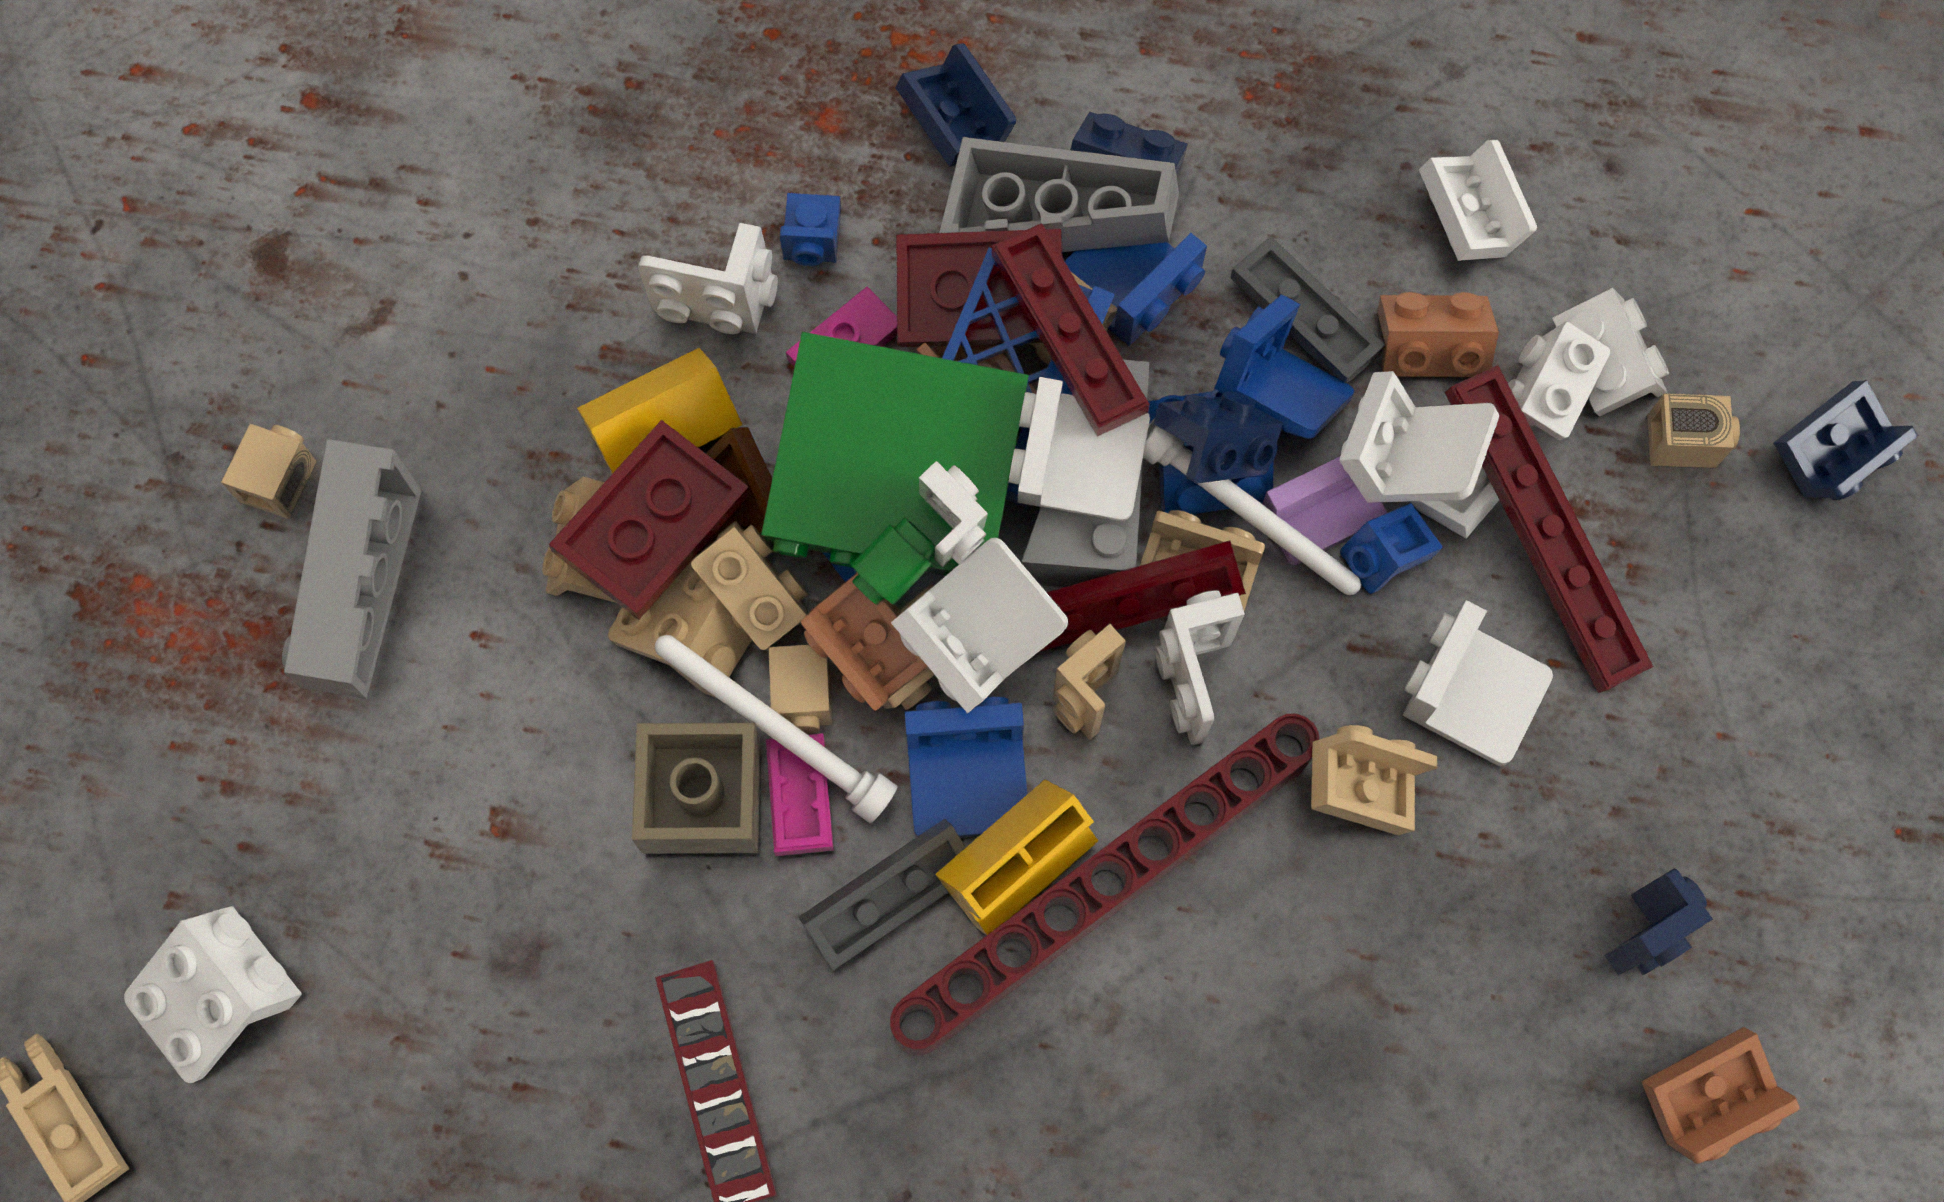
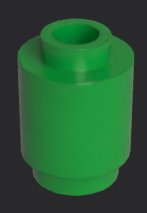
(893, 562)

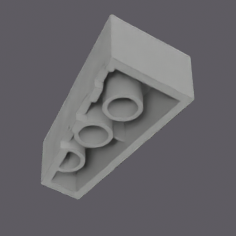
(1085, 194)
(1080, 547)
(350, 568)

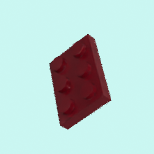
(936, 280)
(649, 519)

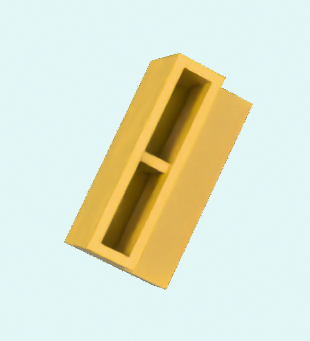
(680, 393)
(1018, 856)

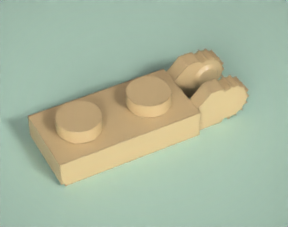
(60, 1125)

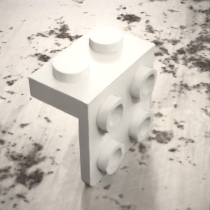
(723, 299)
(1415, 451)
(1069, 464)
(980, 623)
(1190, 630)
(1476, 688)
(206, 990)

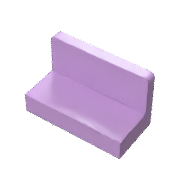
(1322, 506)

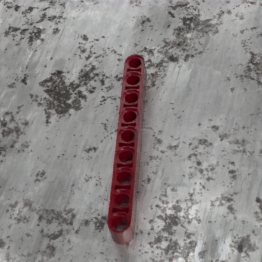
(1120, 856)

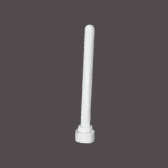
(1168, 449)
(866, 792)

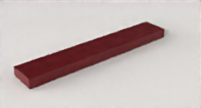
(1554, 538)

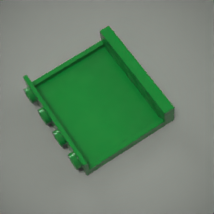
(865, 431)

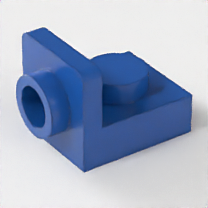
(811, 229)
(1389, 547)

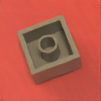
(696, 788)

